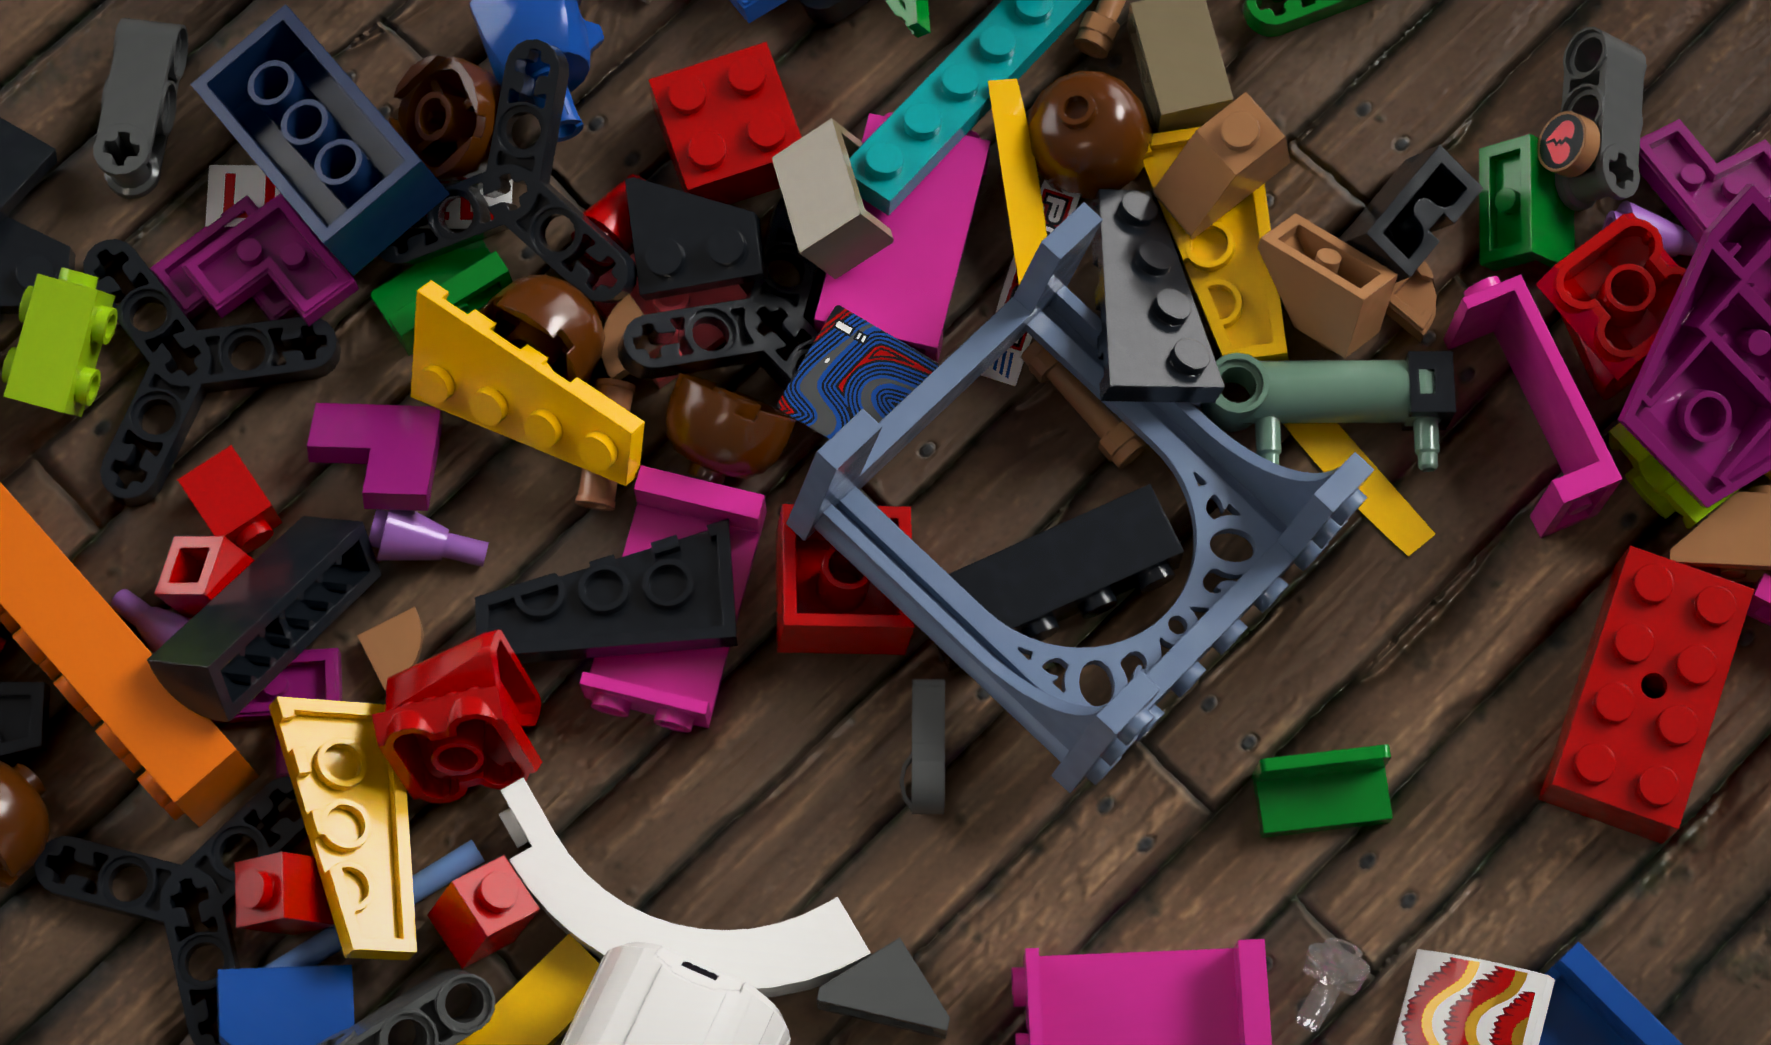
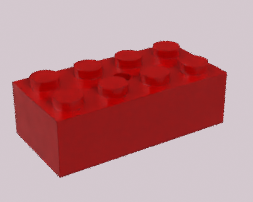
(1632, 754)

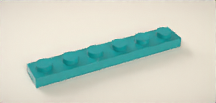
(956, 97)

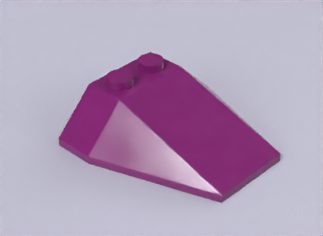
(1708, 374)

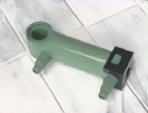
(1406, 391)

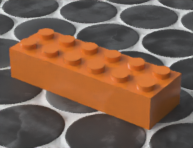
(108, 674)

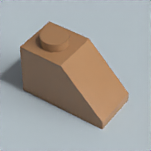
(1222, 165)
(1327, 284)
(1732, 539)

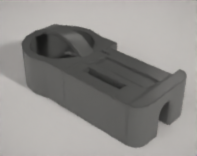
(927, 748)

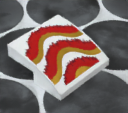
(1472, 1002)

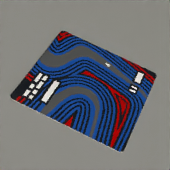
(852, 370)

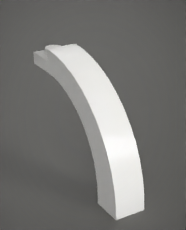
(770, 958)

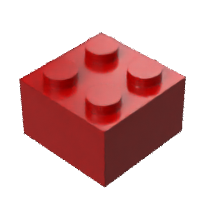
(725, 123)
(830, 603)

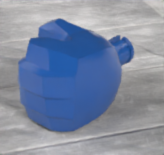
(555, 22)

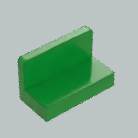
(1520, 208)
(468, 274)
(1322, 791)

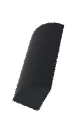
(266, 616)

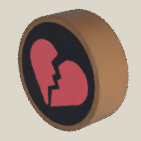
(1568, 144)

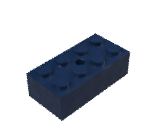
(319, 140)

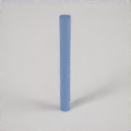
(424, 884)

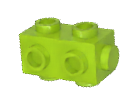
(60, 342)

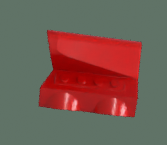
(1614, 299)
(460, 720)

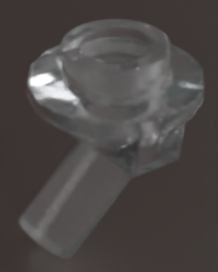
(1336, 968)

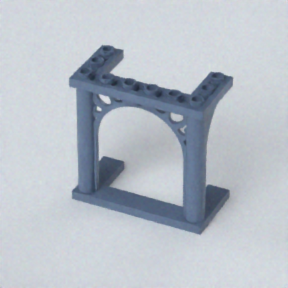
(1276, 509)

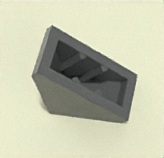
(886, 991)

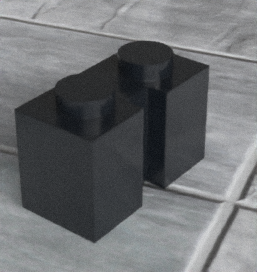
(1417, 200)

